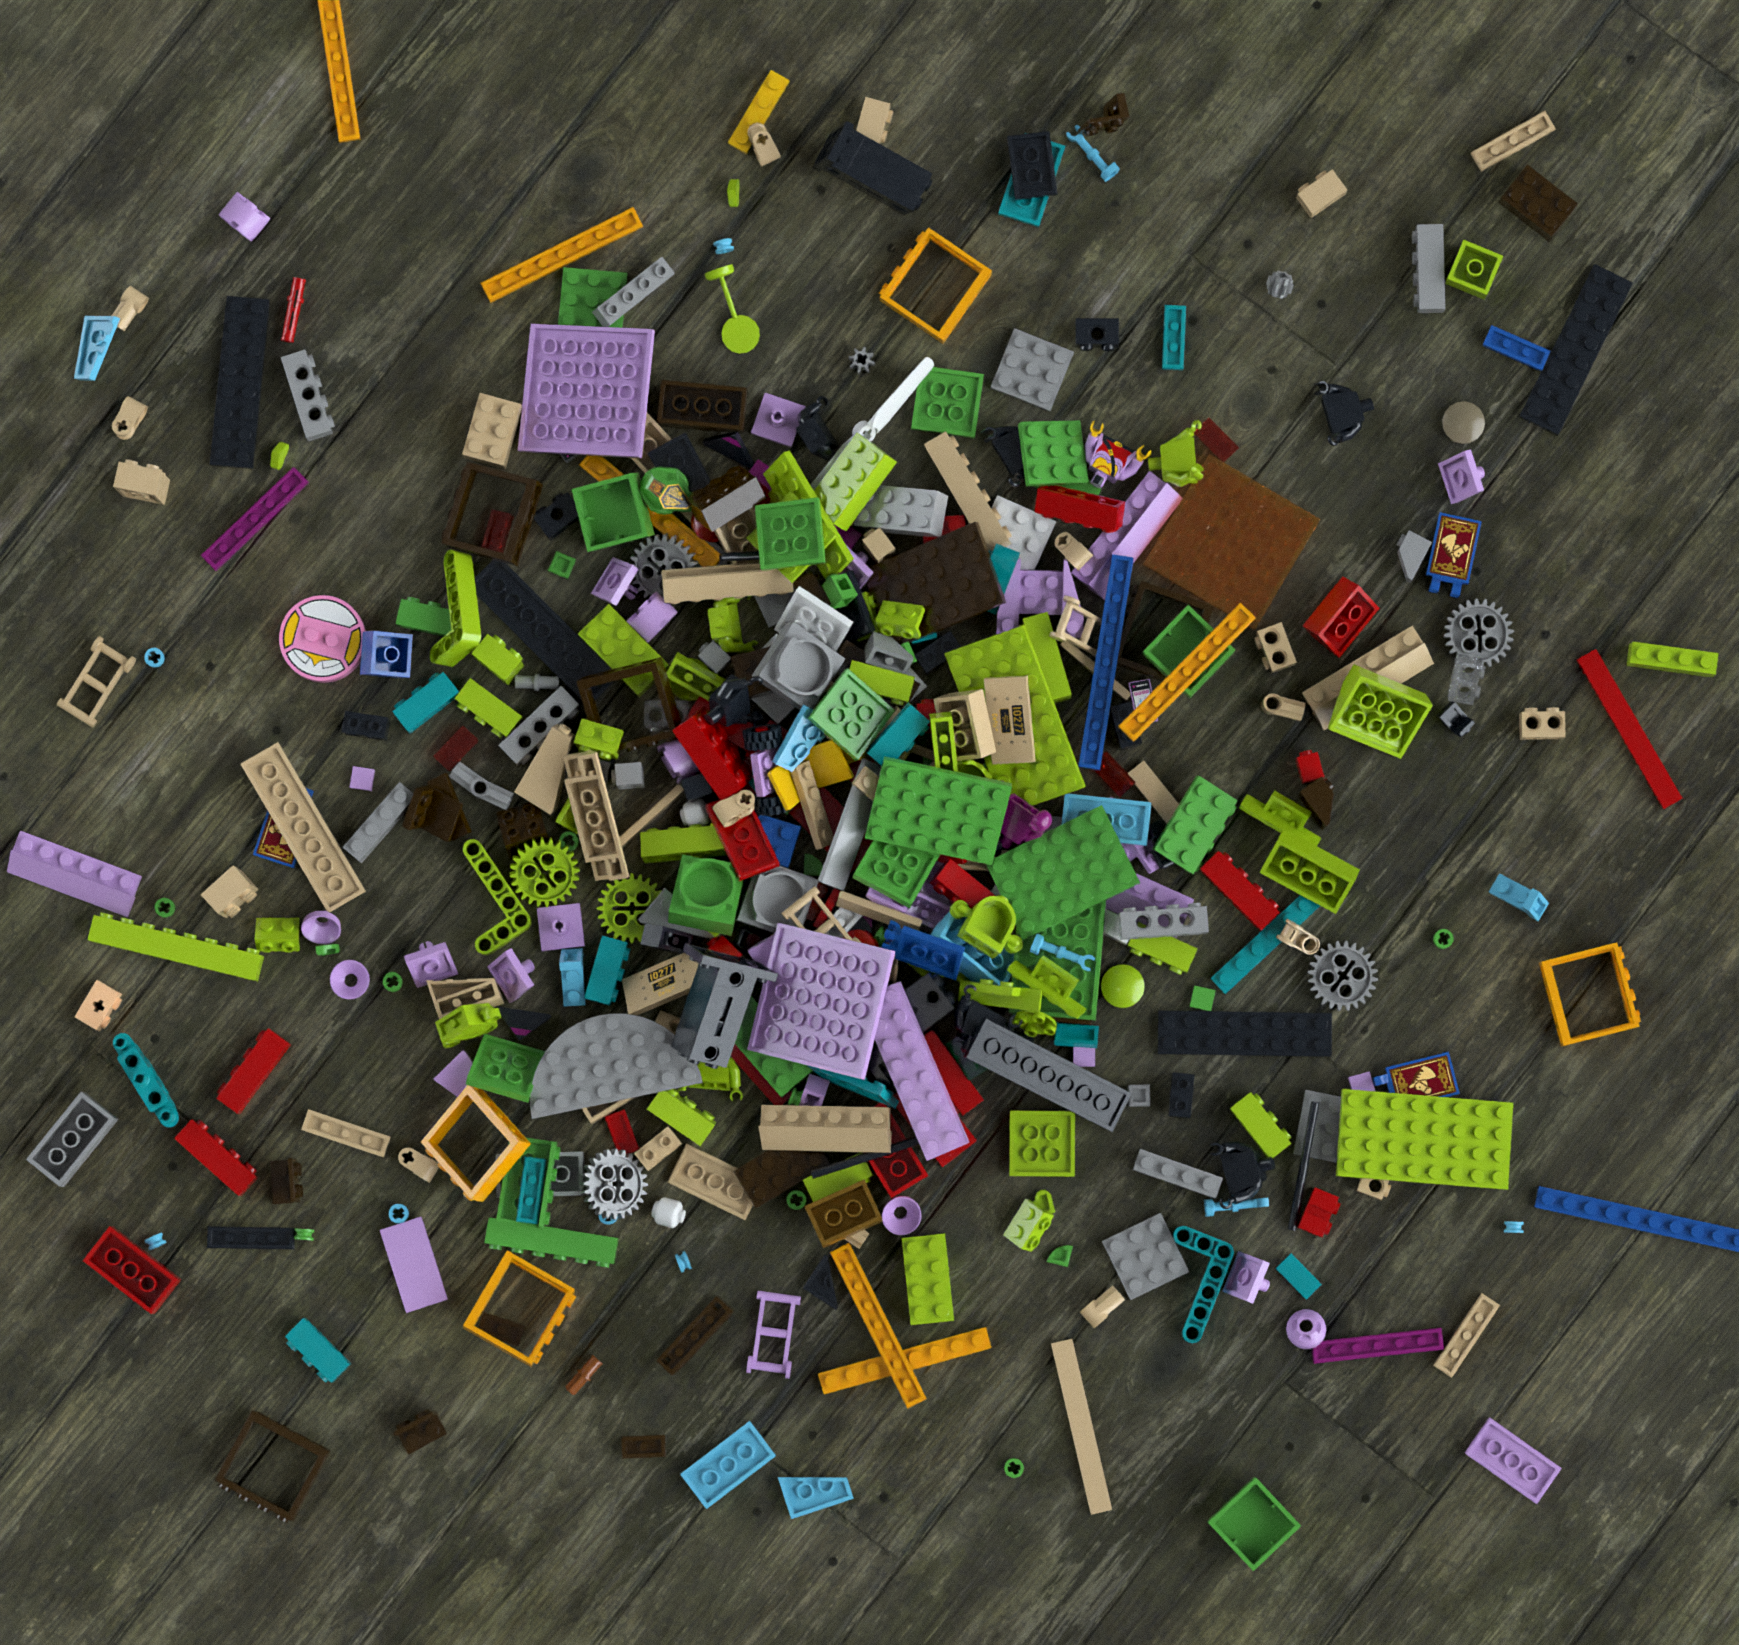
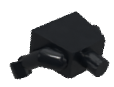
(1342, 411)
(815, 432)
(1008, 448)
(731, 703)
(970, 1014)
(1243, 1170)

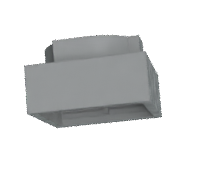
(798, 666)
(770, 894)

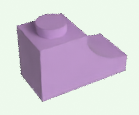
(814, 1091)

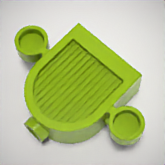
(988, 925)
(467, 1023)

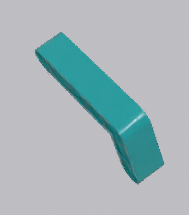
(1207, 1280)

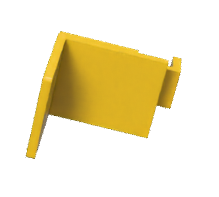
(828, 767)

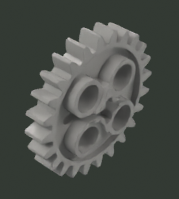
(673, 552)
(1498, 633)
(1358, 988)
(596, 1183)

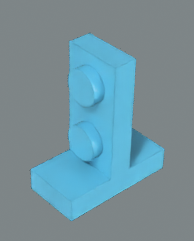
(1519, 896)
(572, 976)

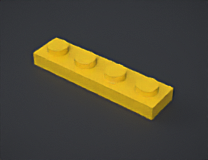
(759, 110)

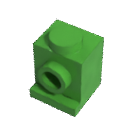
(839, 590)

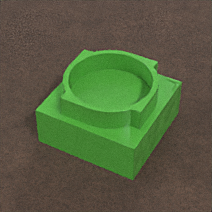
(612, 512)
(1178, 642)
(706, 895)
(1253, 1523)

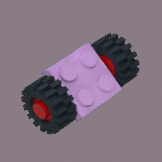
(767, 740)

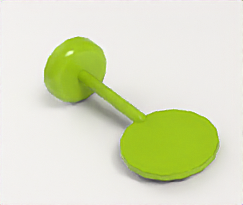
(739, 332)

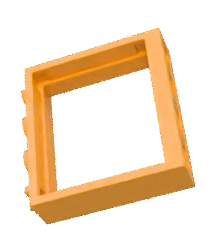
(910, 258)
(1622, 975)
(504, 1162)
(557, 1318)

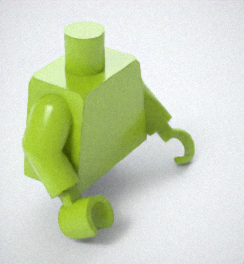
(1179, 459)
(726, 626)
(719, 1078)

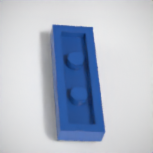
(1516, 348)

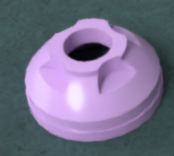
(321, 932)
(338, 976)
(903, 1225)
(1309, 1339)

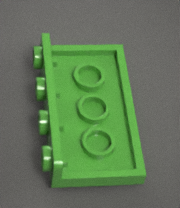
(1195, 825)
(512, 1182)

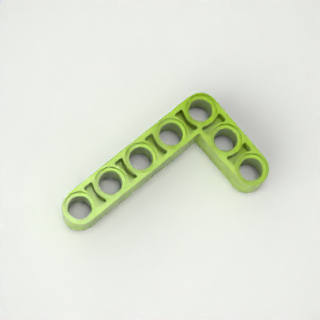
(463, 611)
(499, 896)

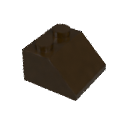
(1319, 800)

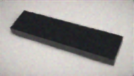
(250, 1237)

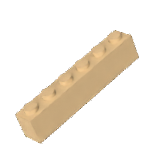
(966, 491)
(722, 582)

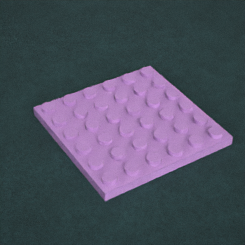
(586, 390)
(822, 1002)

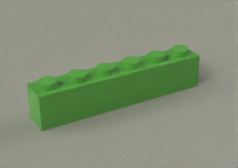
(552, 1241)

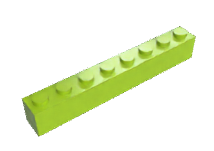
(176, 948)

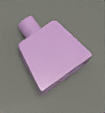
(454, 1075)

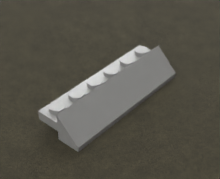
(848, 835)

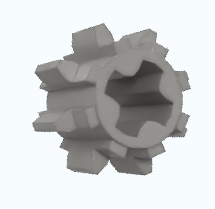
(1279, 284)
(854, 358)

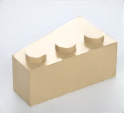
(454, 993)

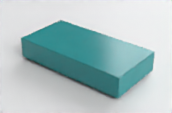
(1076, 1035)
(1298, 1276)

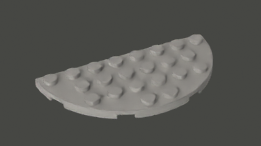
(606, 1063)

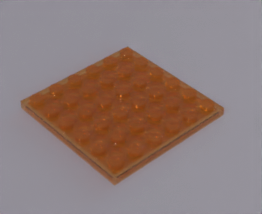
(1231, 541)

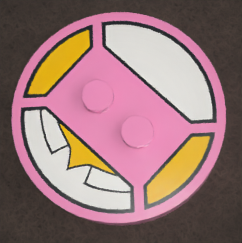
(322, 638)

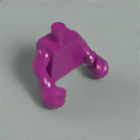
(1022, 822)

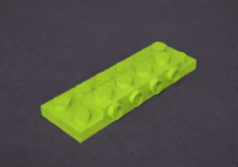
(787, 476)

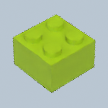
(1474, 269)
(497, 659)

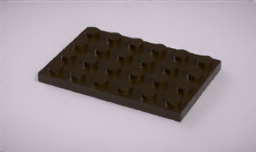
(946, 576)

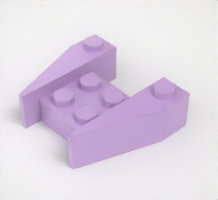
(1038, 593)

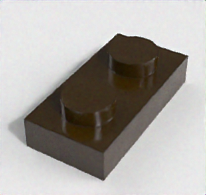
(502, 1328)
(643, 1446)

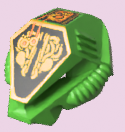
(665, 490)

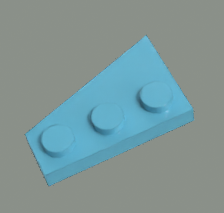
(94, 342)
(798, 741)
(812, 1494)

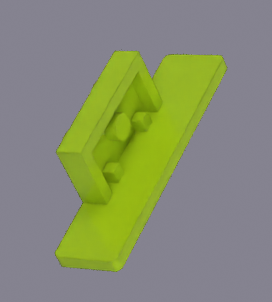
(1279, 814)
(1053, 981)
(1003, 995)

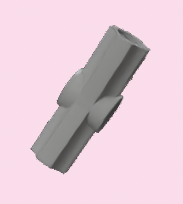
(469, 779)

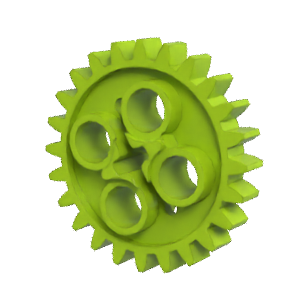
(560, 862)
(631, 888)

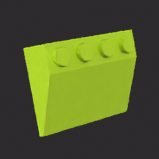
(1378, 711)

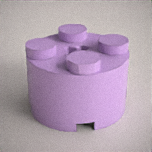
(244, 216)
(652, 616)
(677, 760)

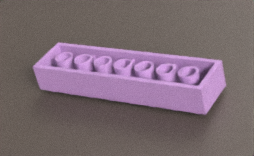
(917, 1076)

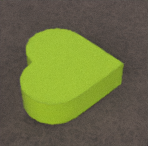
(733, 192)
(278, 455)
(1044, 1201)

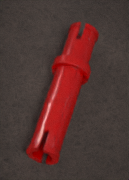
(297, 285)

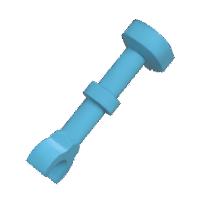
(1092, 154)
(1061, 951)
(1210, 1207)

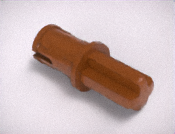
(583, 1375)

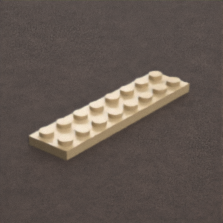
(303, 827)

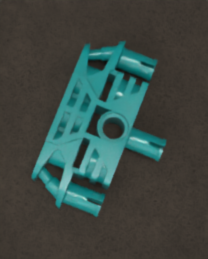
(145, 1080)

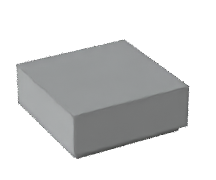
(1140, 1095)

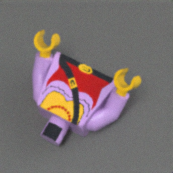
(1110, 458)

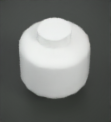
(695, 813)
(668, 1212)

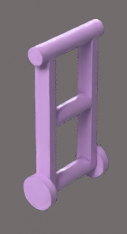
(774, 1332)

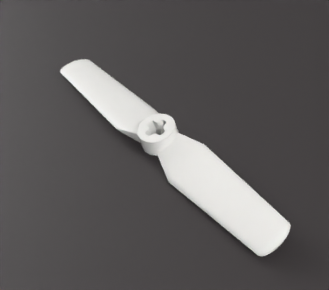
(885, 412)

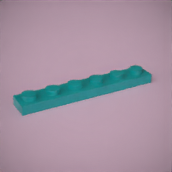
(1262, 944)

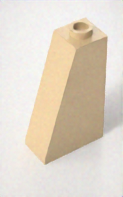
(546, 773)

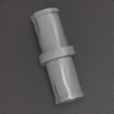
(536, 682)

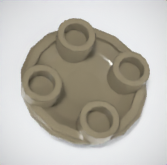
(1463, 422)

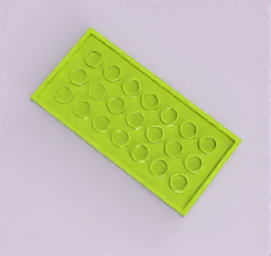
(1013, 655)
(1424, 1139)

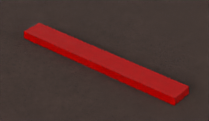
(1629, 729)

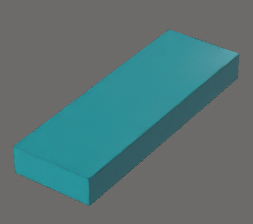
(1173, 337)
(531, 1190)

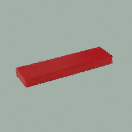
(757, 1078)

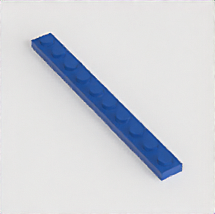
(1106, 662)
(1637, 1218)

